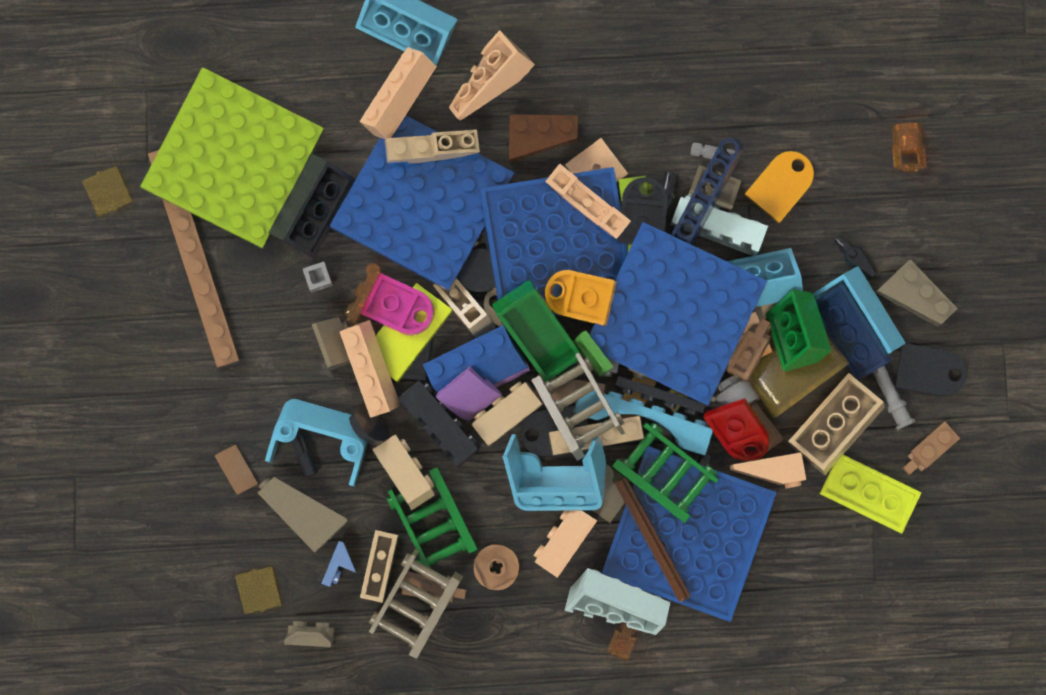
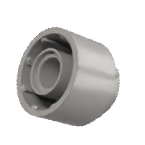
(734, 390)

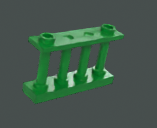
(645, 480)
(455, 522)

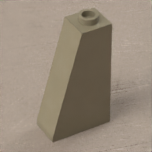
(304, 515)

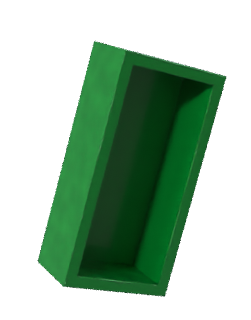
(537, 330)

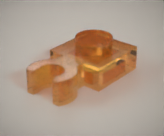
(622, 643)

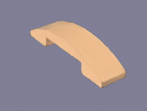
(587, 202)

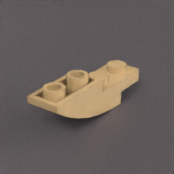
(432, 147)

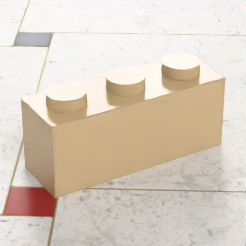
(507, 412)
(404, 471)
(379, 566)

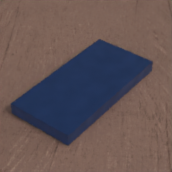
(851, 333)

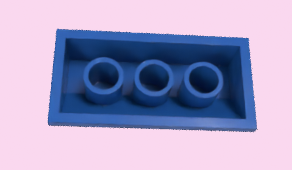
(490, 356)

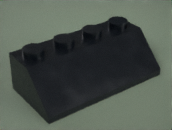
(312, 206)

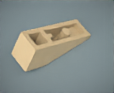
(466, 309)

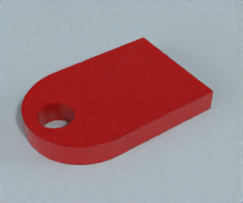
(739, 428)

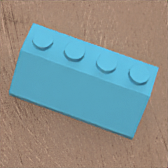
(408, 25)
(778, 269)
(869, 306)

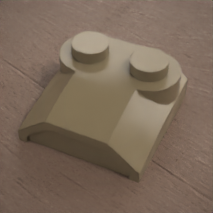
(612, 499)
(306, 635)

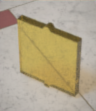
(107, 191)
(258, 590)

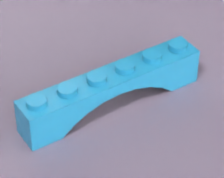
(688, 435)

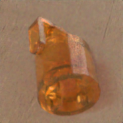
(908, 140)

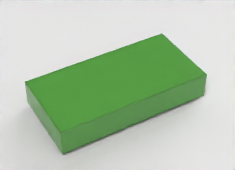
(592, 351)

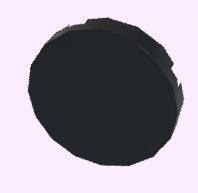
(478, 272)
(371, 428)

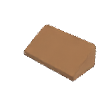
(236, 469)

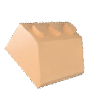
(564, 541)

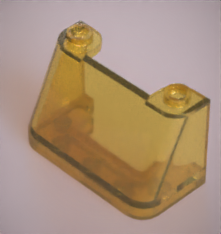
(783, 389)

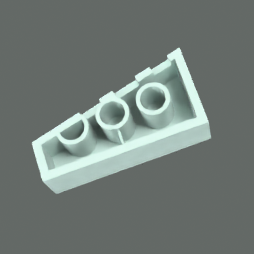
(726, 228)
(617, 602)

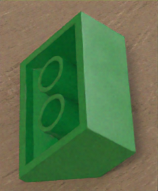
(798, 330)

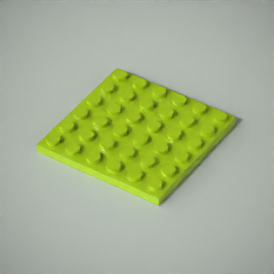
(231, 157)

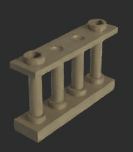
(567, 424)
(426, 622)

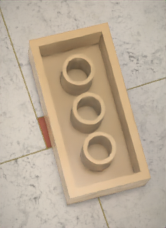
(836, 424)

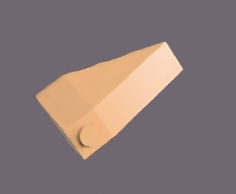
(498, 70)

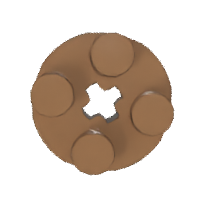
(484, 562)

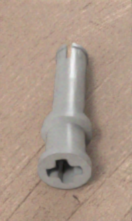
(896, 406)

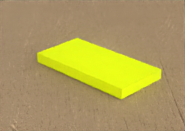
(402, 350)
(870, 493)

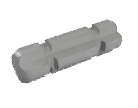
(707, 150)

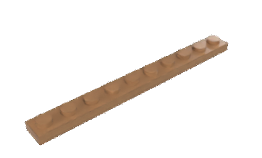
(201, 282)

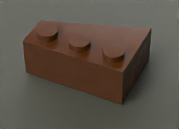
(540, 133)

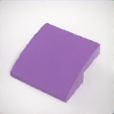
(468, 394)

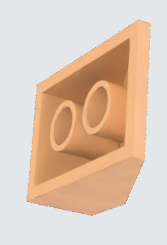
(776, 470)

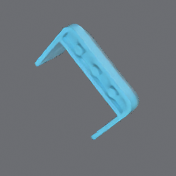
(322, 420)
(556, 486)

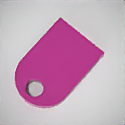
(397, 305)

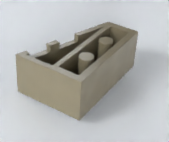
(917, 294)

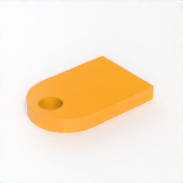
(780, 185)
(582, 297)

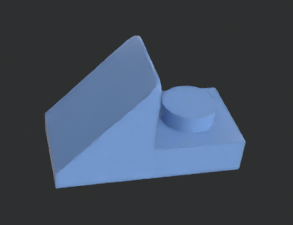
(340, 558)

